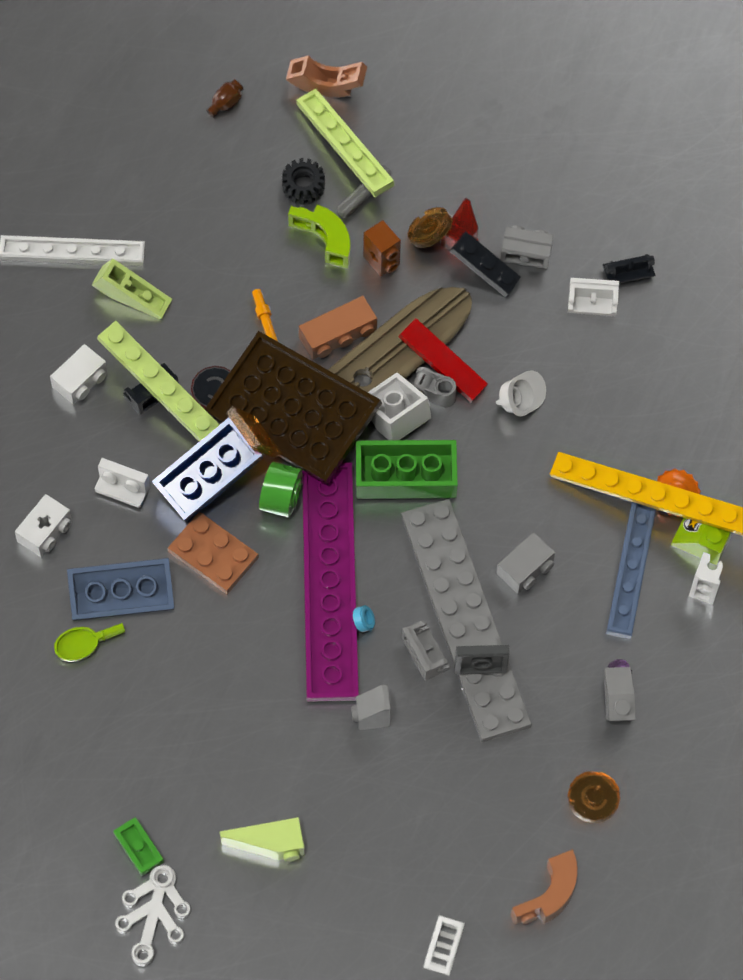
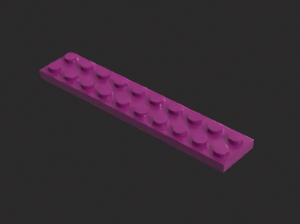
(330, 587)

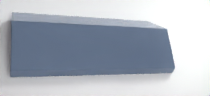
(120, 588)

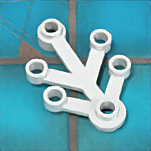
(153, 910)

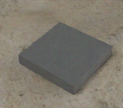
(481, 659)

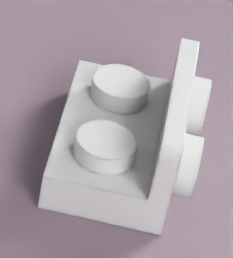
(122, 483)

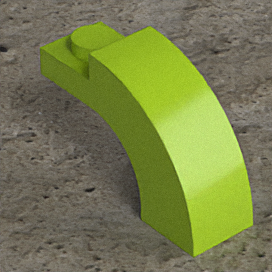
(327, 226)

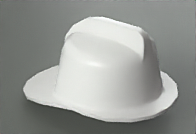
(522, 393)

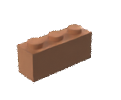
(338, 328)

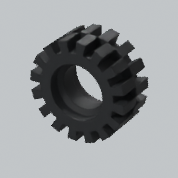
(303, 169)

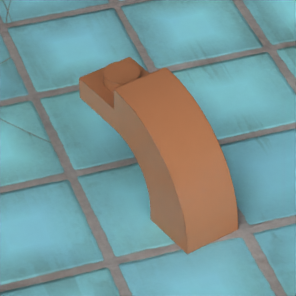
(328, 80)
(551, 903)

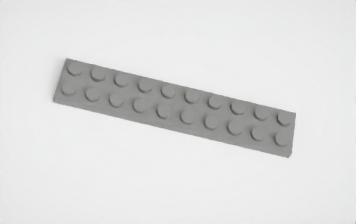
(464, 616)

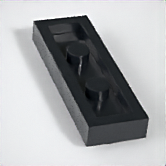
(485, 264)

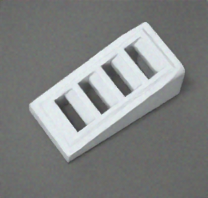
(443, 921)

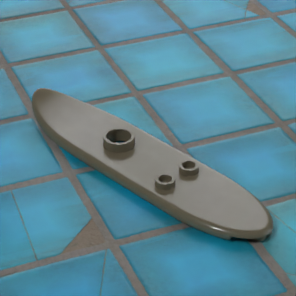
(385, 353)

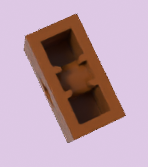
(381, 248)

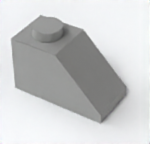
(619, 694)
(372, 709)

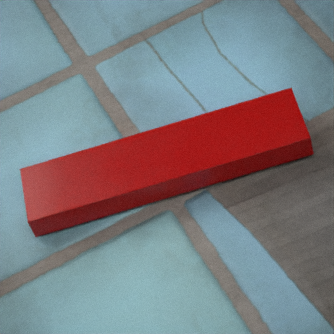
(443, 359)

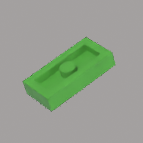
(138, 846)

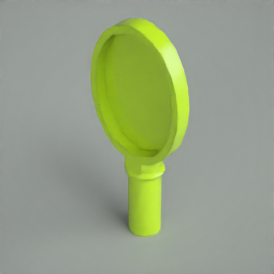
(82, 641)

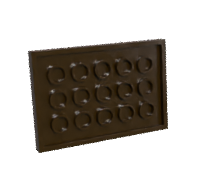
(298, 403)

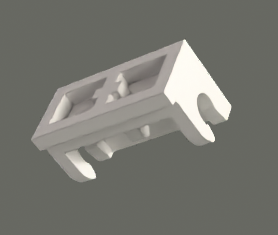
(593, 296)
(706, 581)

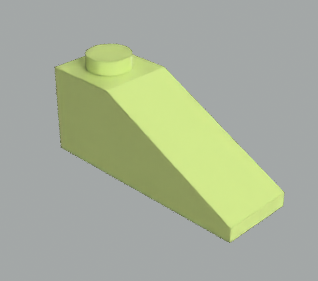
(130, 289)
(272, 840)

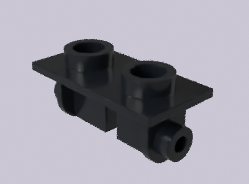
(630, 269)

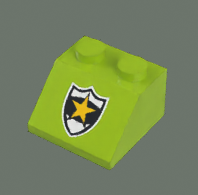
(700, 538)

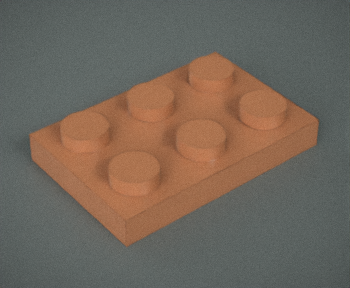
(213, 552)

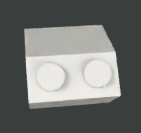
(401, 408)

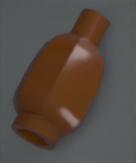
(225, 97)

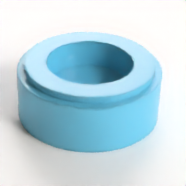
(363, 618)

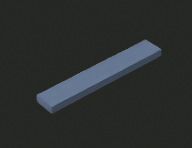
(631, 571)

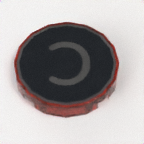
(207, 383)

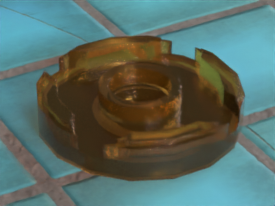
(430, 228)
(593, 797)

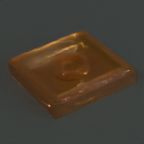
(253, 432)

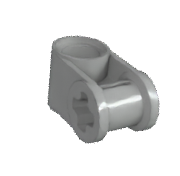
(432, 384)

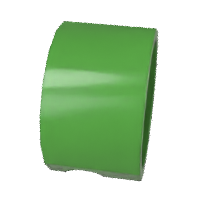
(280, 489)

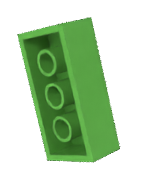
(406, 469)

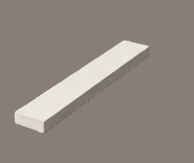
(71, 250)

